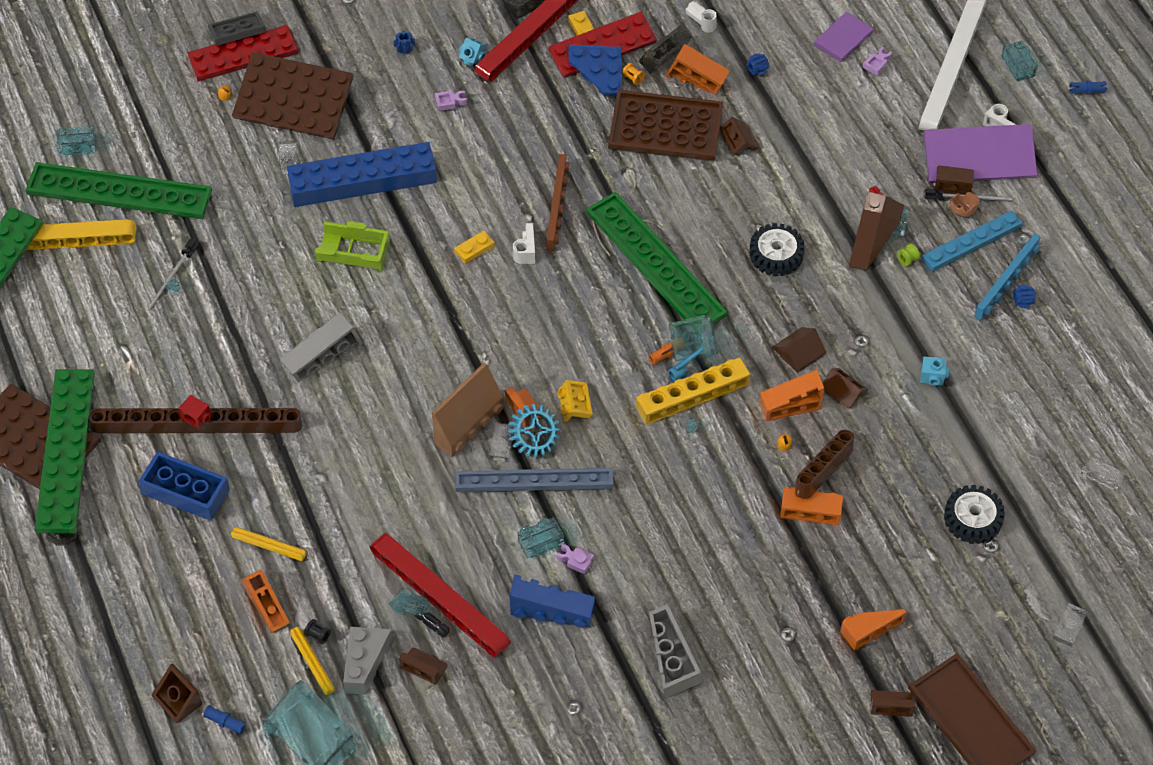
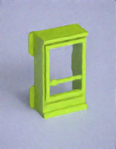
(355, 232)

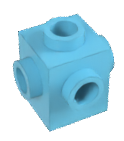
(472, 51)
(934, 370)

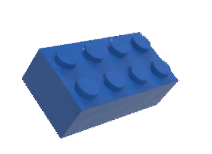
(184, 486)

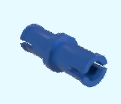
(1087, 87)
(224, 719)

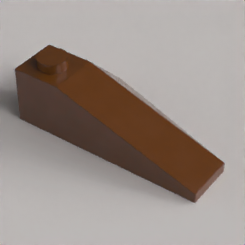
(876, 225)

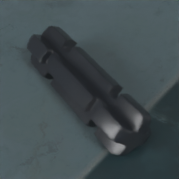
(434, 624)

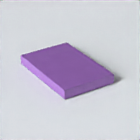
(843, 37)

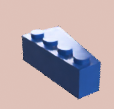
(550, 603)

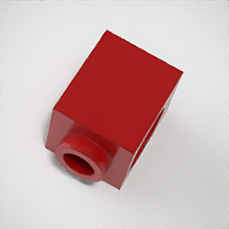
(195, 412)

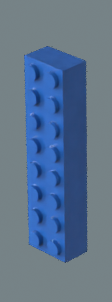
(361, 174)

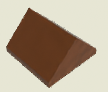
(801, 348)
(176, 694)

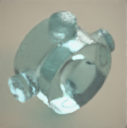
(173, 286)
(692, 425)

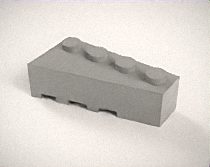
(321, 347)
(674, 657)

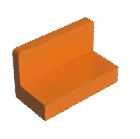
(518, 400)

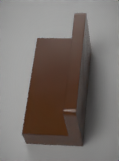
(738, 136)
(954, 180)
(843, 387)
(422, 665)
(892, 703)

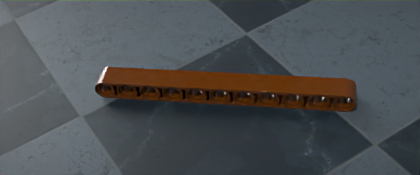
(168, 424)

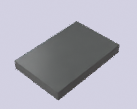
(236, 28)

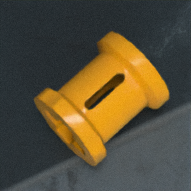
(633, 74)

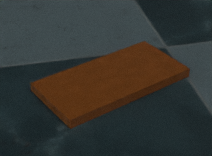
(970, 715)

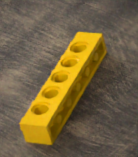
(703, 391)

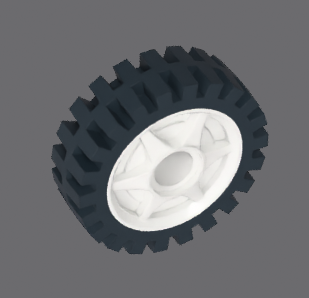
(776, 249)
(969, 526)

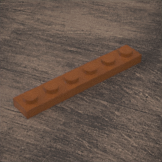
(557, 207)

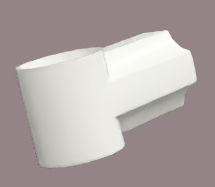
(705, 17)

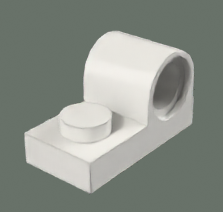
(997, 116)
(524, 248)

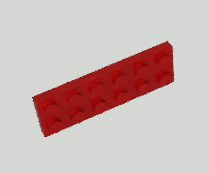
(628, 33)
(235, 55)

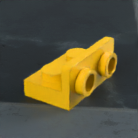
(574, 400)

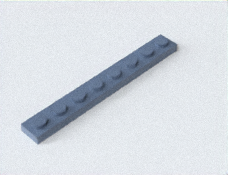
(534, 479)

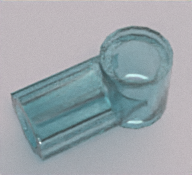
(406, 601)

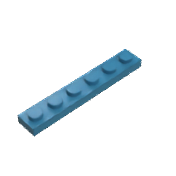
(972, 241)
(1005, 280)

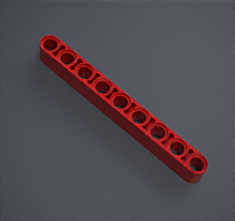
(521, 38)
(440, 595)

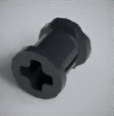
(317, 631)

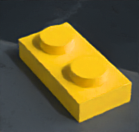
(580, 22)
(474, 247)

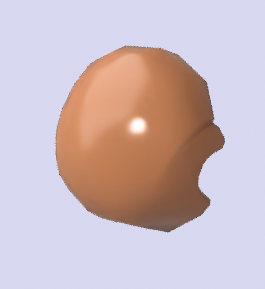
(964, 205)

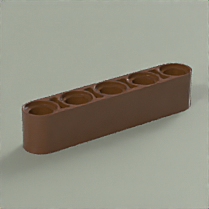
(824, 464)

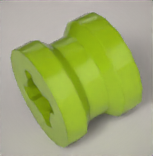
(908, 254)

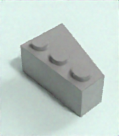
(364, 656)

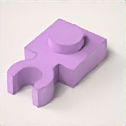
(877, 63)
(447, 100)
(577, 560)

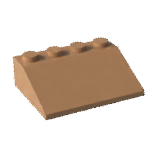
(466, 411)

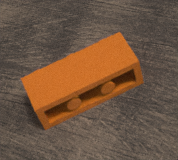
(818, 508)

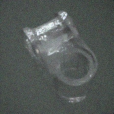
(288, 154)

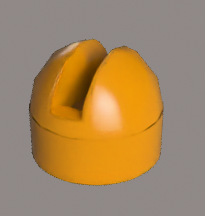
(222, 93)
(781, 443)

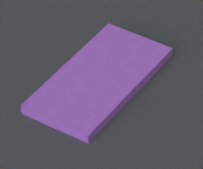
(988, 150)

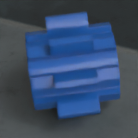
(404, 42)
(758, 64)
(1024, 296)

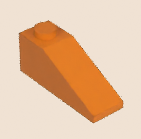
(265, 600)
(870, 625)

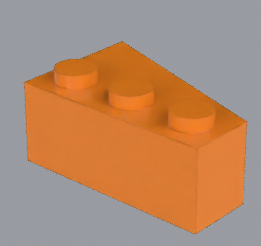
(698, 69)
(793, 397)

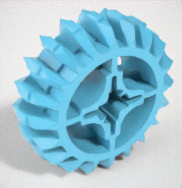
(534, 439)

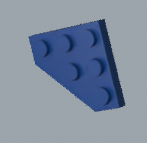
(598, 66)

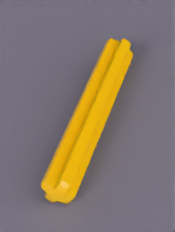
(268, 543)
(312, 661)

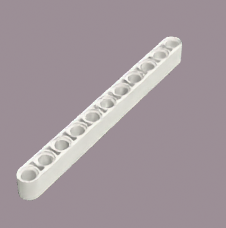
(952, 65)

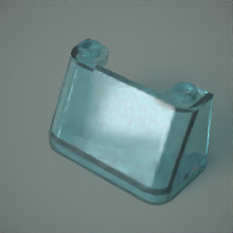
(309, 728)

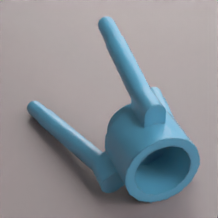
(679, 371)

